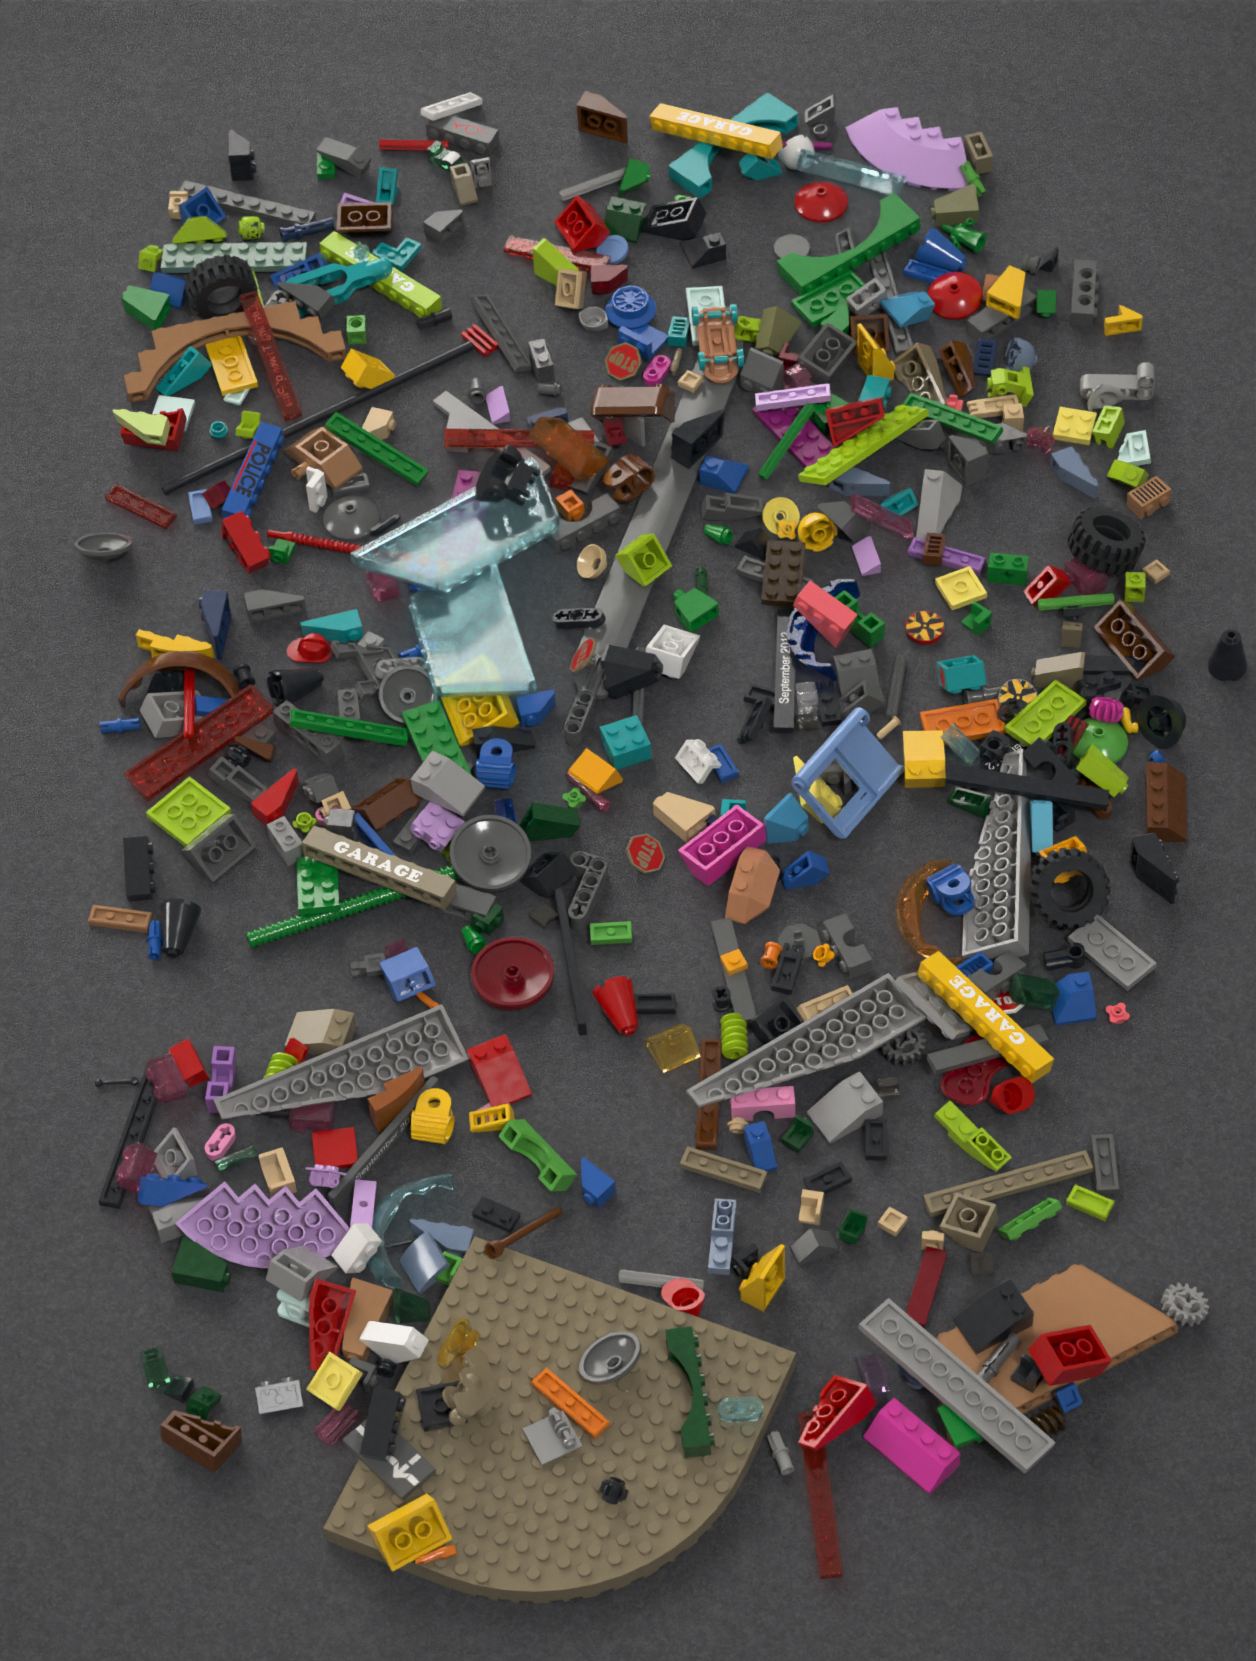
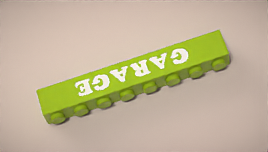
(396, 287)

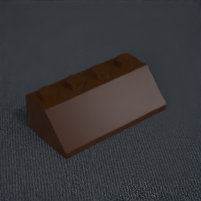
(1132, 636)
(1165, 802)

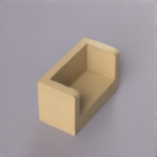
(277, 1171)

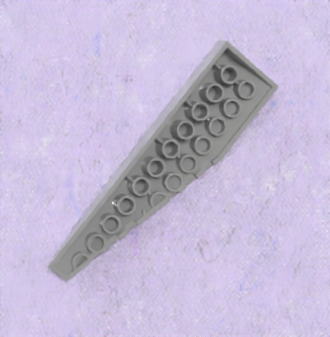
(1001, 875)
(825, 1040)
(354, 1068)

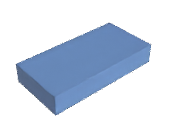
(200, 508)

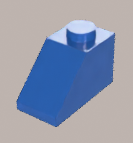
(535, 707)
(805, 871)
(760, 1146)
(596, 1185)

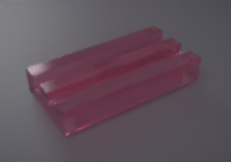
(354, 1413)

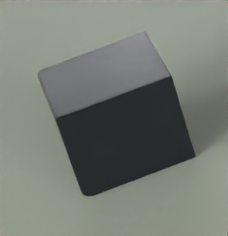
(1027, 1374)

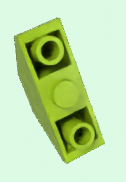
(199, 230)

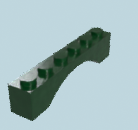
(694, 1431)

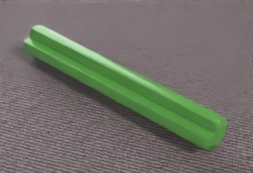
(1084, 600)

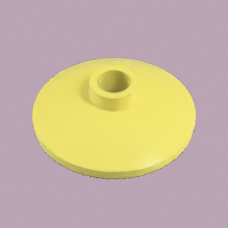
(781, 506)

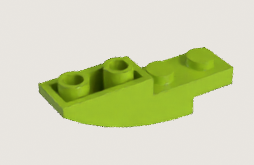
(971, 1139)

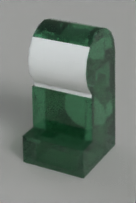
(442, 156)

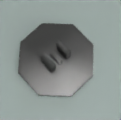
(801, 936)

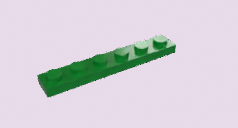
(956, 419)
(376, 449)
(348, 727)

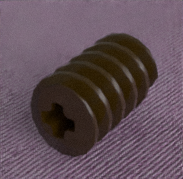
(1050, 1420)

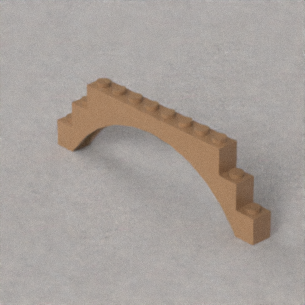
(174, 341)

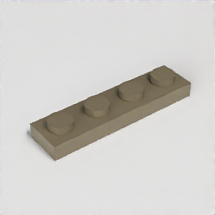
(723, 1169)

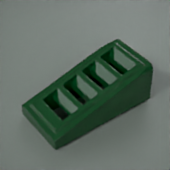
(980, 809)

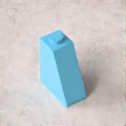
(1041, 824)

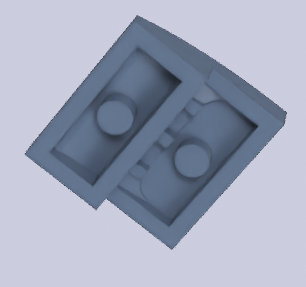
(423, 1262)

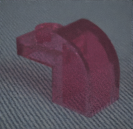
(797, 376)

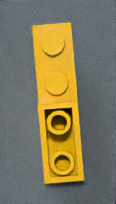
(160, 645)

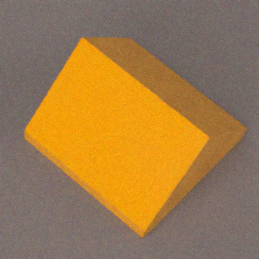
(594, 772)

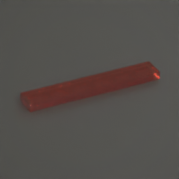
(580, 259)

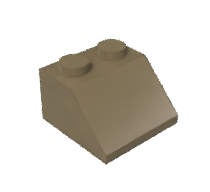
(970, 1221)

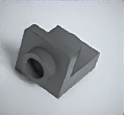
(369, 1373)

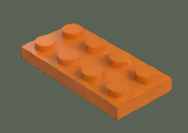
(972, 719)

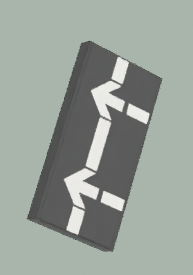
(403, 1472)

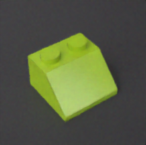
(644, 559)

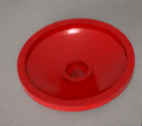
(821, 202)
(955, 303)

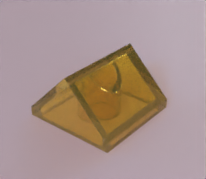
(673, 1047)

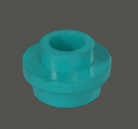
(218, 430)

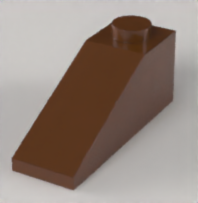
(959, 366)

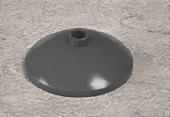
(350, 518)
(103, 546)
(401, 681)
(610, 1358)

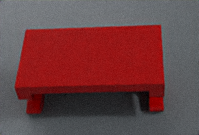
(189, 1063)

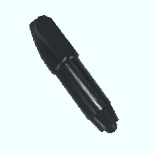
(381, 527)

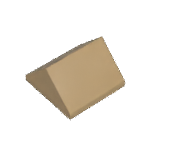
(570, 288)

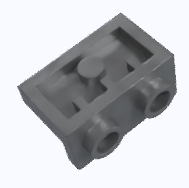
(278, 1396)

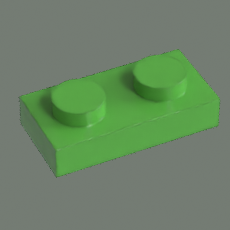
(610, 933)

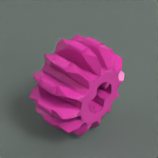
(1106, 709)

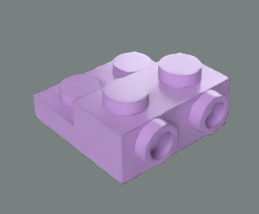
(436, 826)

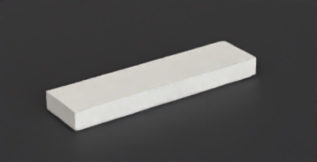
(451, 106)

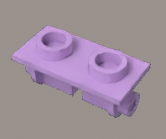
(324, 1176)

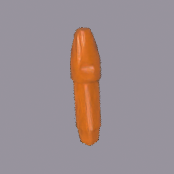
(427, 1000)
(442, 1552)

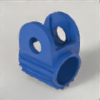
(496, 769)
(951, 885)

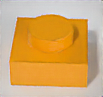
(733, 962)

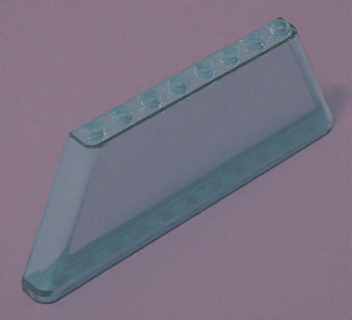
(461, 538)
(472, 640)

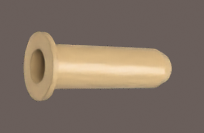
(888, 728)

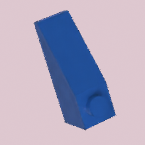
(309, 264)

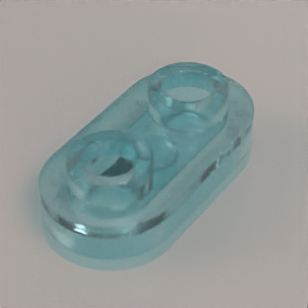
(740, 1408)

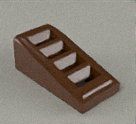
(934, 558)
(263, 749)

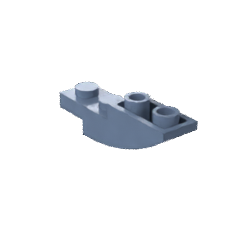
(722, 1237)

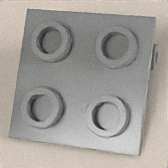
(552, 1436)

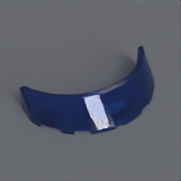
(802, 633)

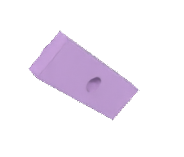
(363, 1202)

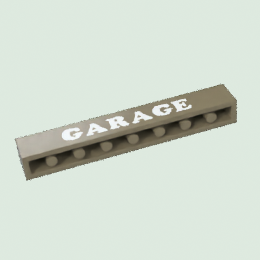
(379, 867)

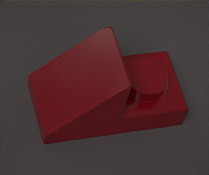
(614, 431)

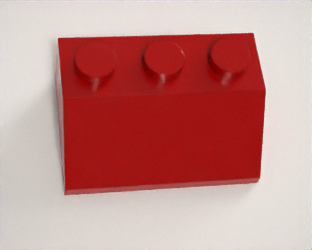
(581, 225)

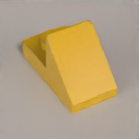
(1125, 322)

